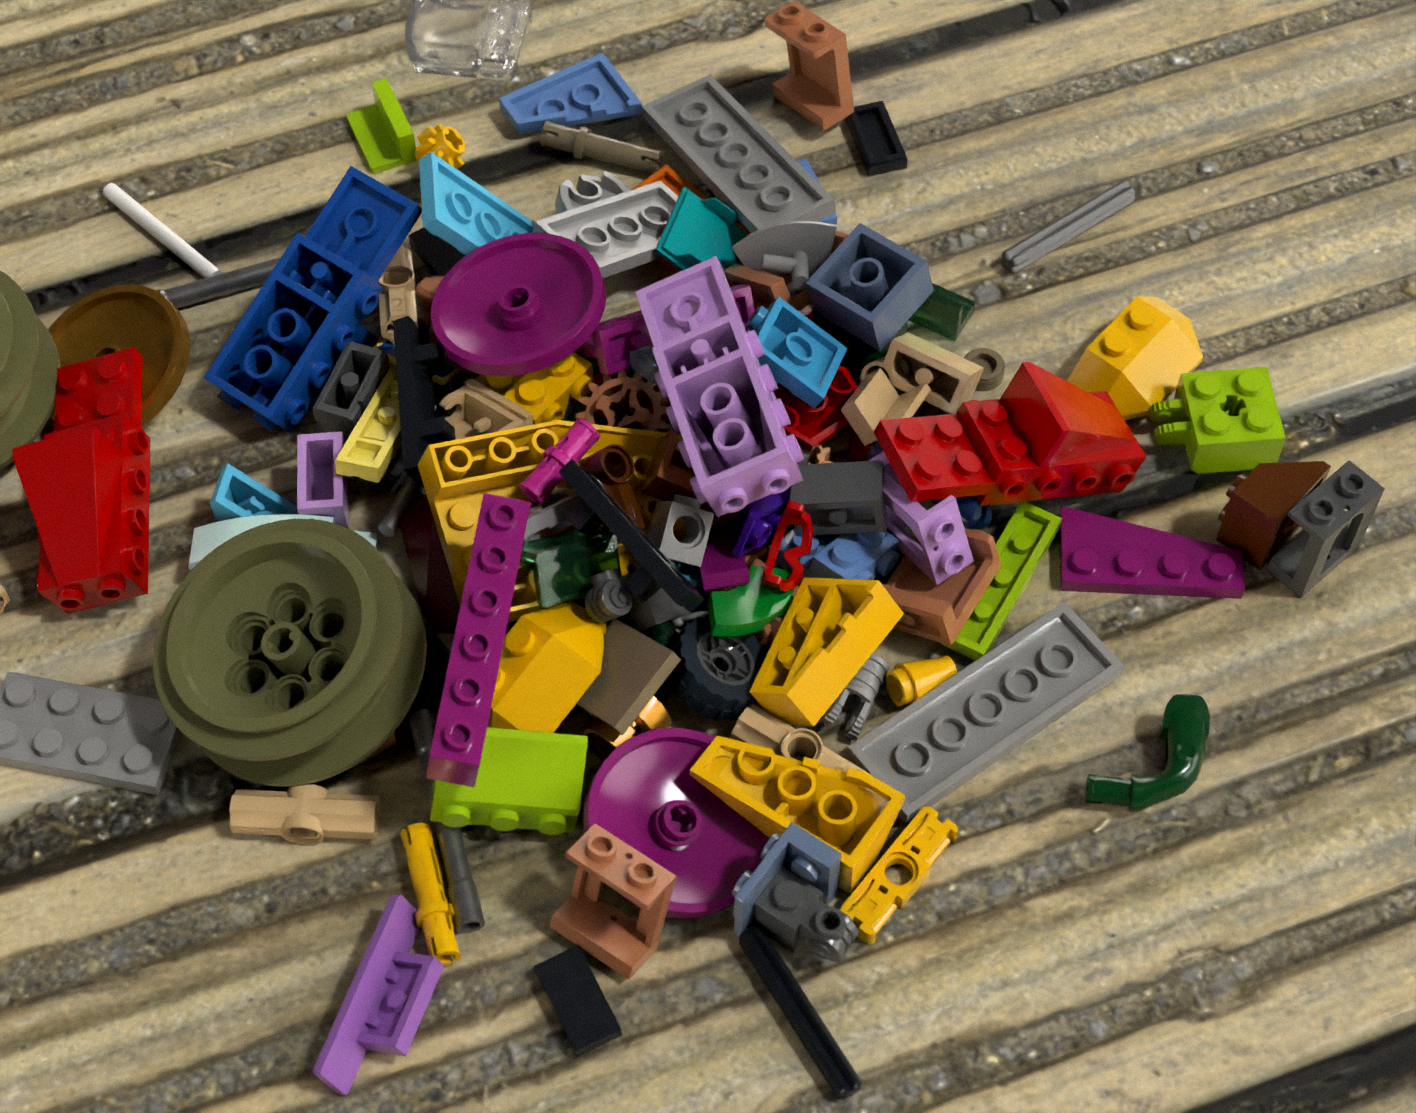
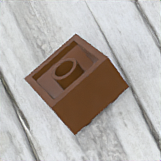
(1259, 505)

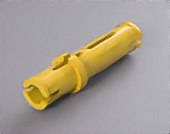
(433, 910)

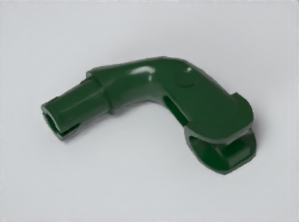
(1185, 733)

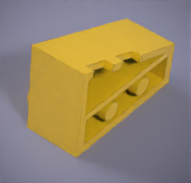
(822, 646)

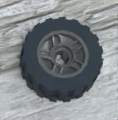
(715, 670)

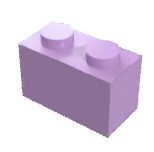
(318, 486)

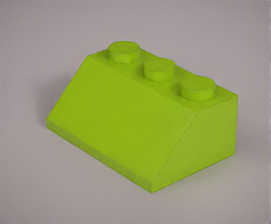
(520, 783)

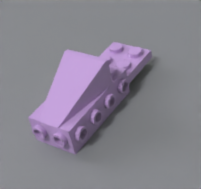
(718, 390)

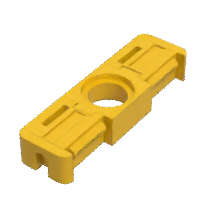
(916, 849)

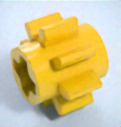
(442, 142)

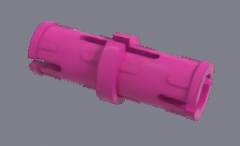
(546, 475)

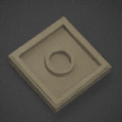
(628, 678)

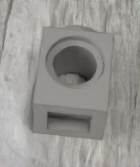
(698, 523)

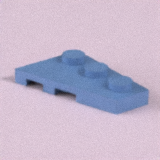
(571, 97)

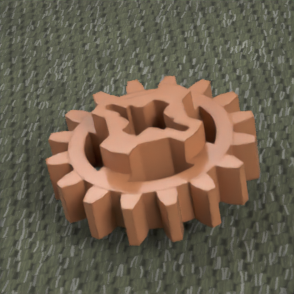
(621, 395)

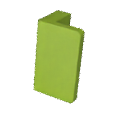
(383, 130)

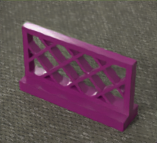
(618, 336)

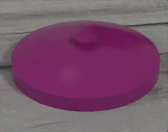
(518, 304)
(666, 814)

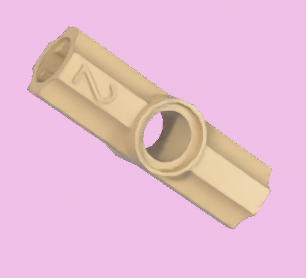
(398, 292)
(766, 730)
(305, 814)

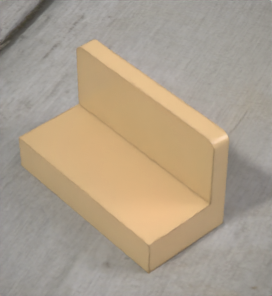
(878, 400)

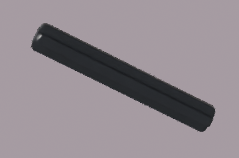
(800, 1012)

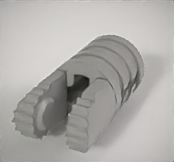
(859, 695)

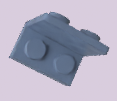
(798, 853)

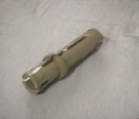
(599, 147)

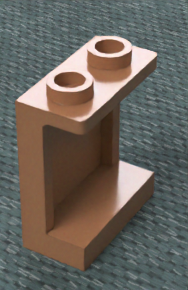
(818, 64)
(943, 609)

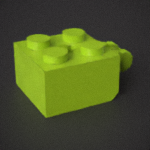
(1222, 419)

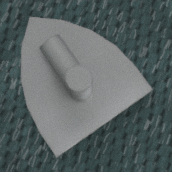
(788, 250)

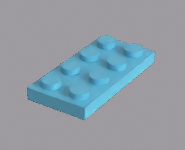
(463, 209)

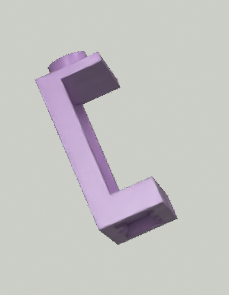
(939, 529)

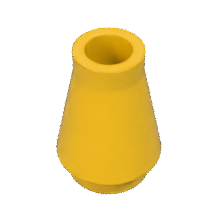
(916, 678)

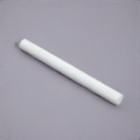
(160, 231)

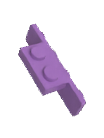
(383, 999)

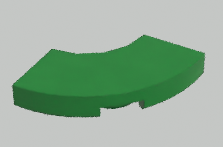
(748, 606)

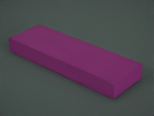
(719, 565)

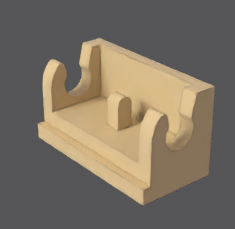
(482, 411)

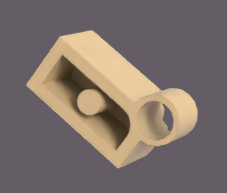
(917, 361)

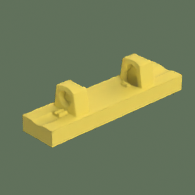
(375, 435)

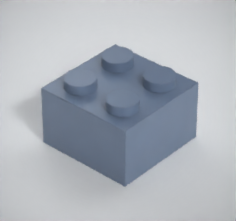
(870, 286)

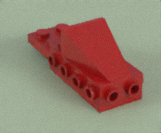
(1024, 447)
(92, 486)

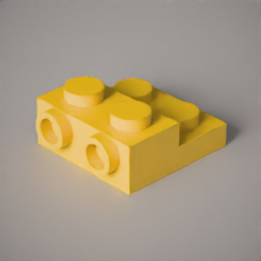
(546, 391)

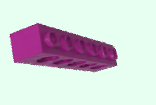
(478, 641)

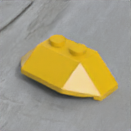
(1139, 356)
(546, 668)

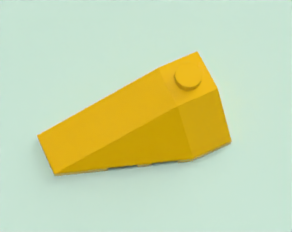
(836, 806)

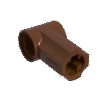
(614, 469)

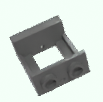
(1327, 533)

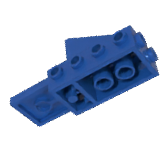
(314, 303)

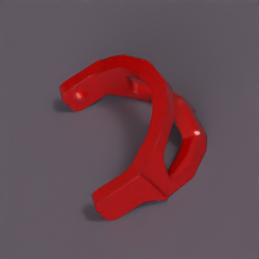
(792, 515)

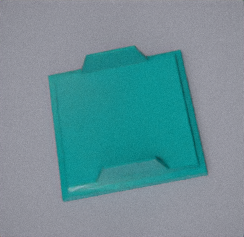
(699, 232)

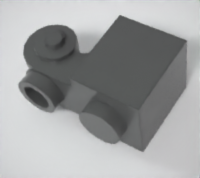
(612, 599)
(794, 911)

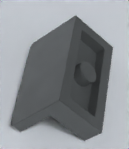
(842, 497)

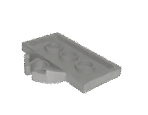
(610, 220)

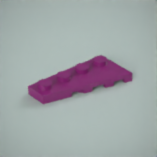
(1136, 559)

